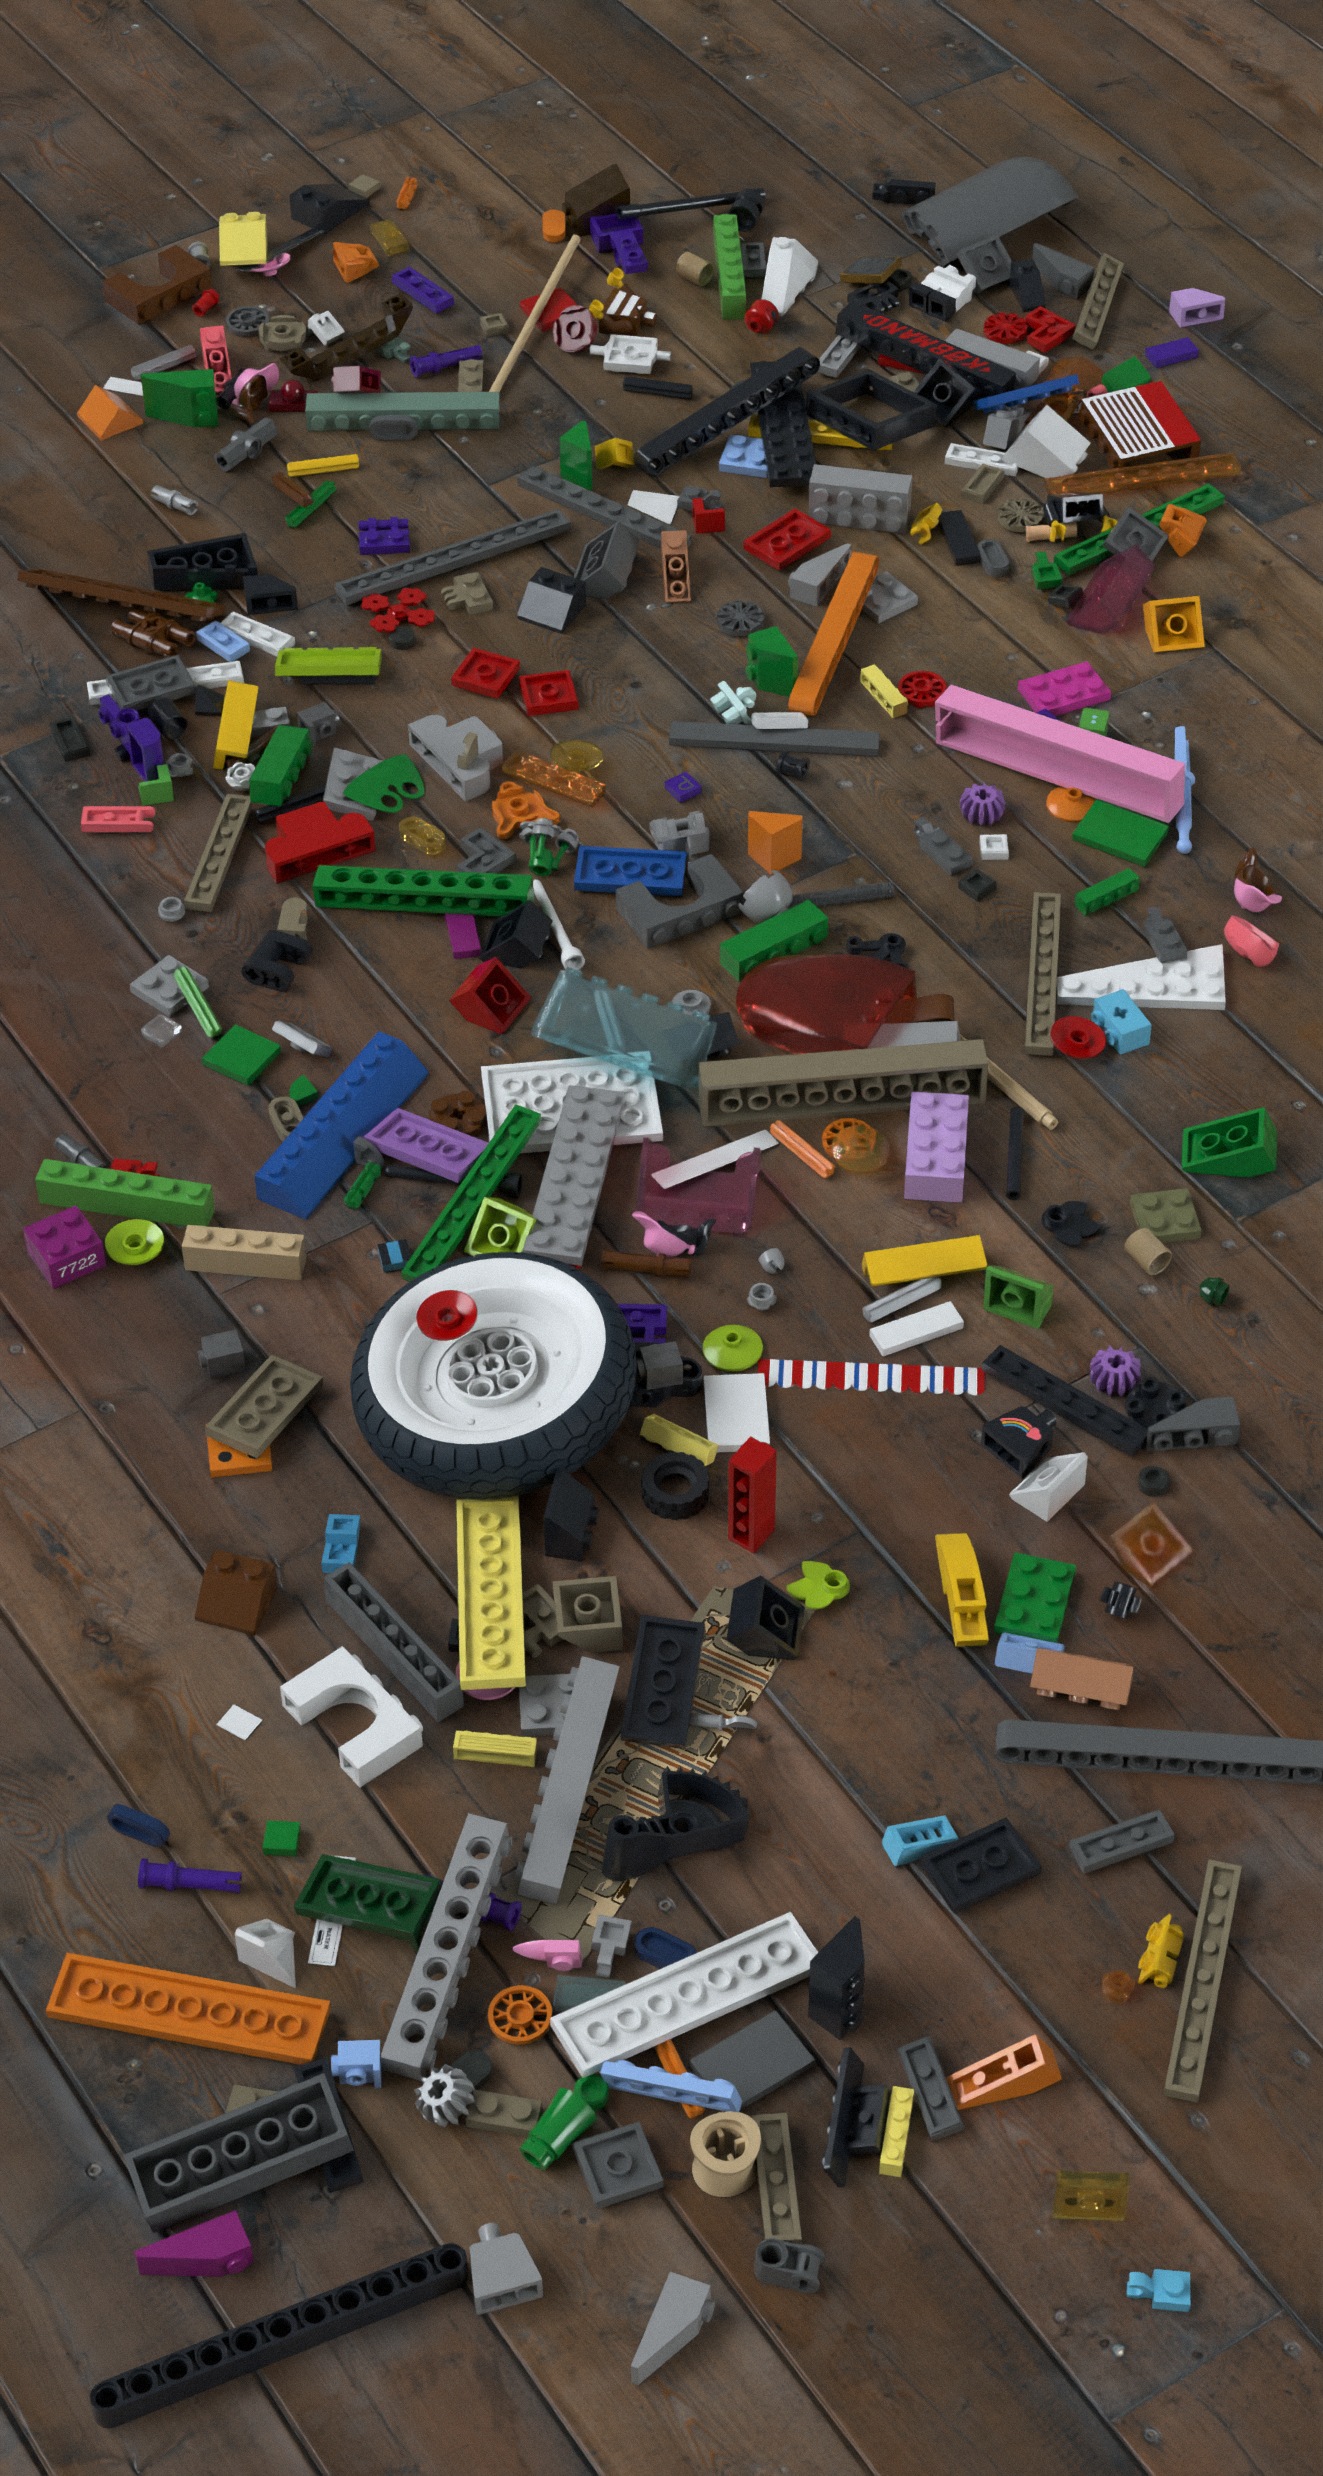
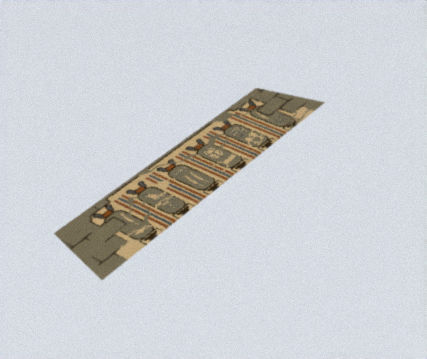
(629, 1776)

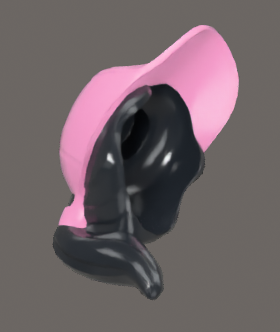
(674, 1239)

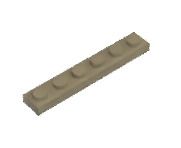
(1098, 301)
(218, 853)

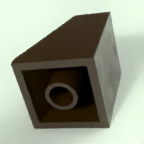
(595, 198)

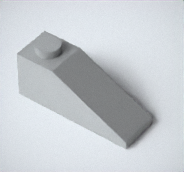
(818, 576)
(673, 2324)

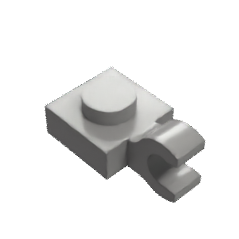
(610, 1938)

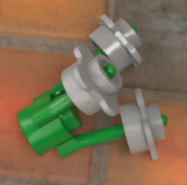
(535, 833)

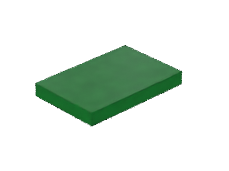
(1120, 832)

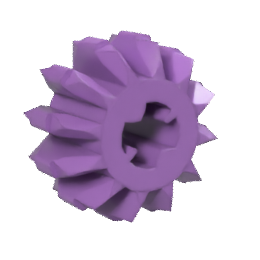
(982, 804)
(1115, 1371)

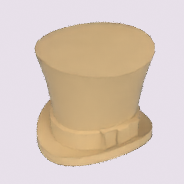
(725, 2153)

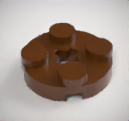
(462, 1104)

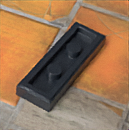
(958, 538)

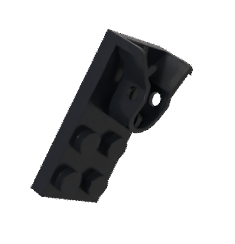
(663, 1681)

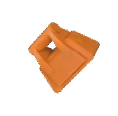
(353, 260)
(1182, 527)

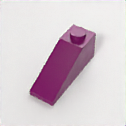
(203, 2250)

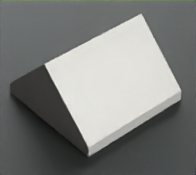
(1051, 1484)

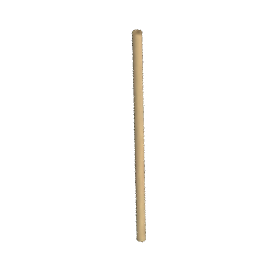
(535, 314)

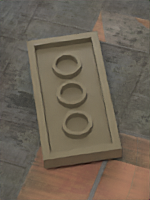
(264, 1406)

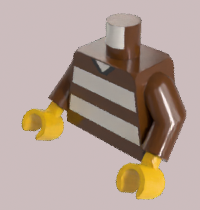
(623, 310)

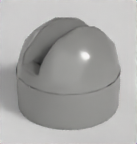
(772, 1260)

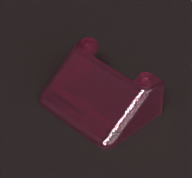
(711, 1195)

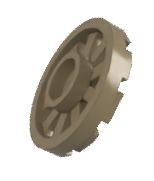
(1020, 516)

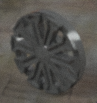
(249, 318)
(733, 617)

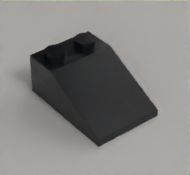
(324, 205)

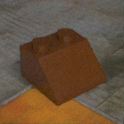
(236, 1592)

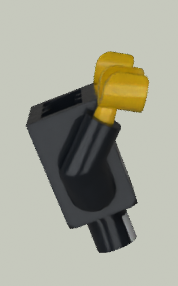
(1074, 508)

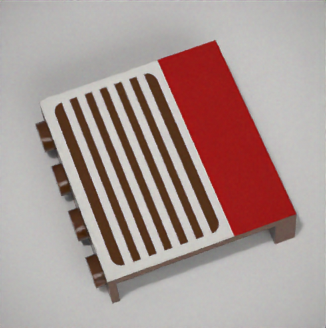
(1137, 424)

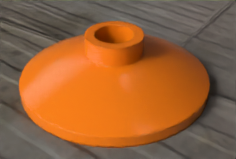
(1069, 804)

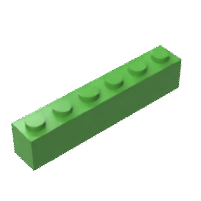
(729, 266)
(125, 1193)

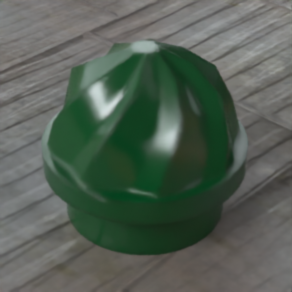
(1214, 1290)

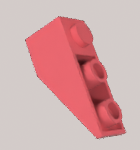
(215, 354)

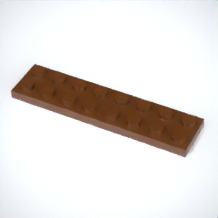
(127, 595)

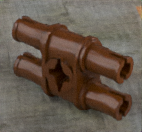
(153, 632)

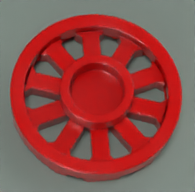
(1005, 327)
(922, 688)

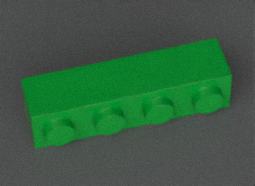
(1107, 891)

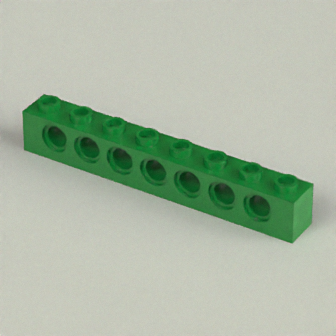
(420, 890)

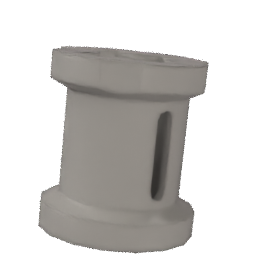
(200, 252)

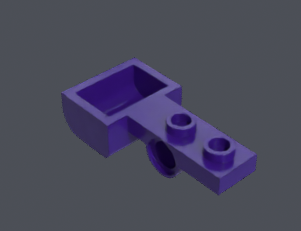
(622, 237)
(137, 736)

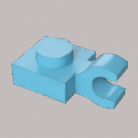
(1166, 2288)

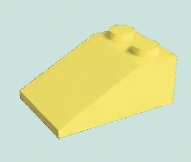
(243, 239)

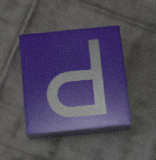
(683, 787)

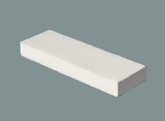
(974, 457)
(258, 634)
(916, 1328)

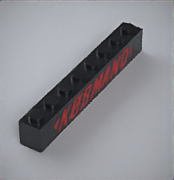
(919, 348)

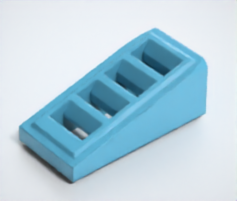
(903, 1851)

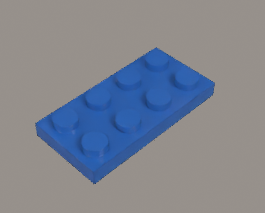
(1020, 395)
(612, 868)

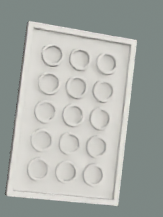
(543, 1089)

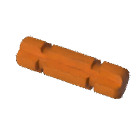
(406, 193)

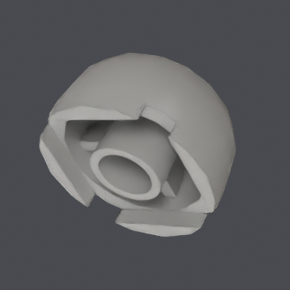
(767, 898)

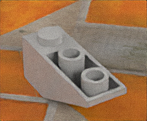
(1005, 426)

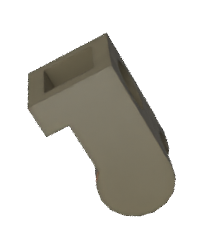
(294, 918)

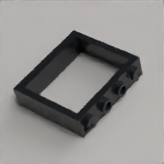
(826, 407)

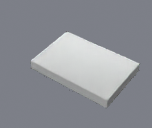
(735, 1410)

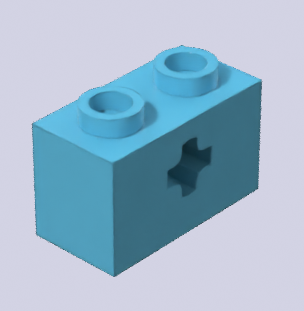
(1121, 1021)

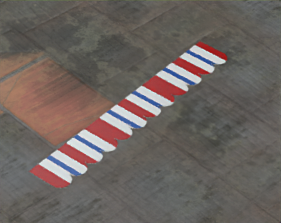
(879, 1376)

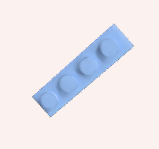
(679, 2088)

